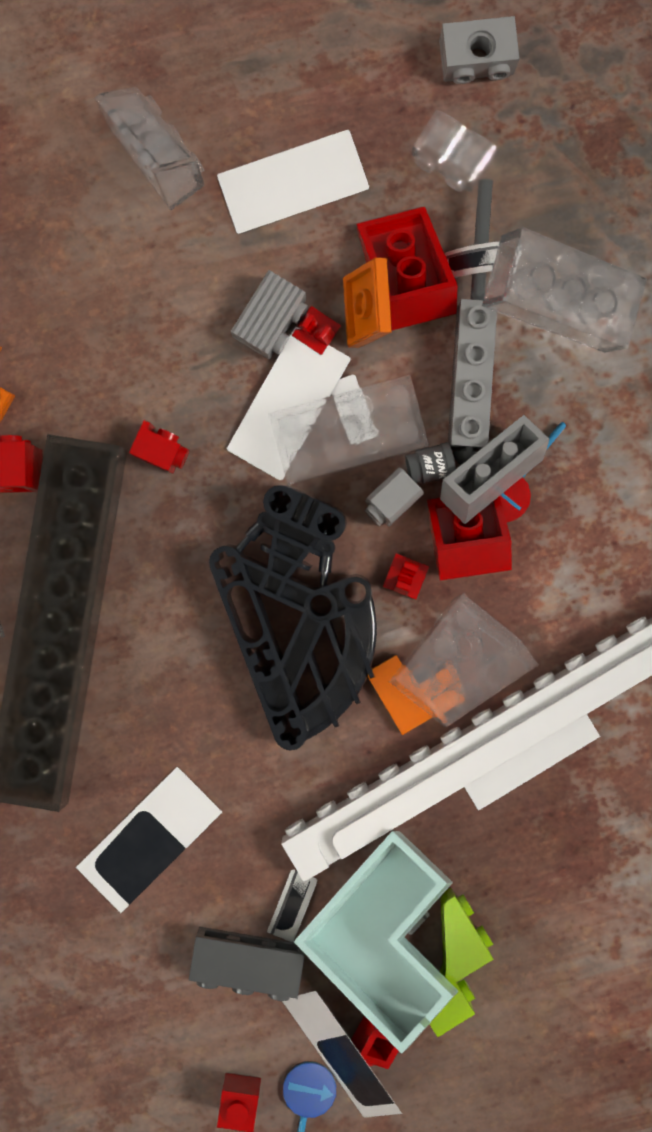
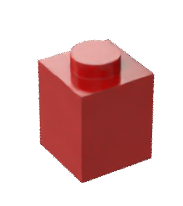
(239, 1102)

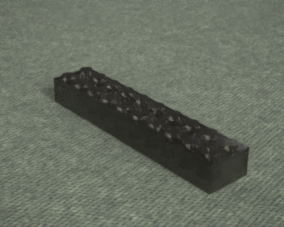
(58, 620)

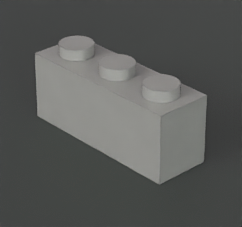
(494, 469)

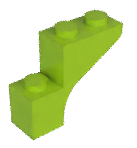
(463, 953)

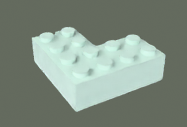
(364, 947)

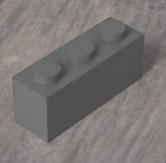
(246, 964)

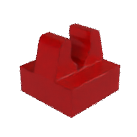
(316, 330)
(405, 576)

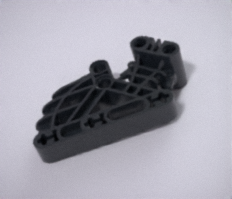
(294, 537)

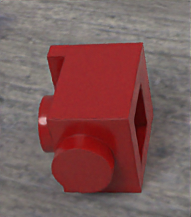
(159, 448)
(373, 1045)

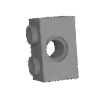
(491, 35)

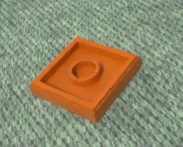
(367, 303)

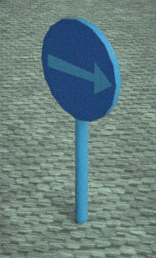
(309, 1091)

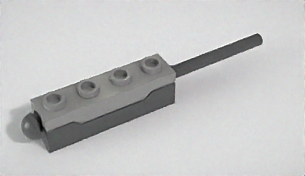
(473, 353)

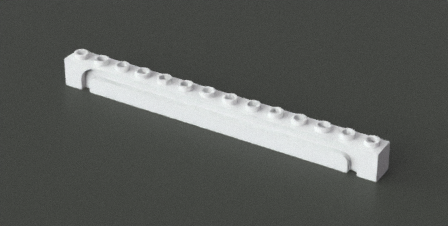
(471, 751)

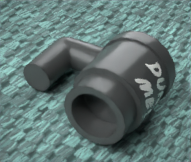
(430, 463)

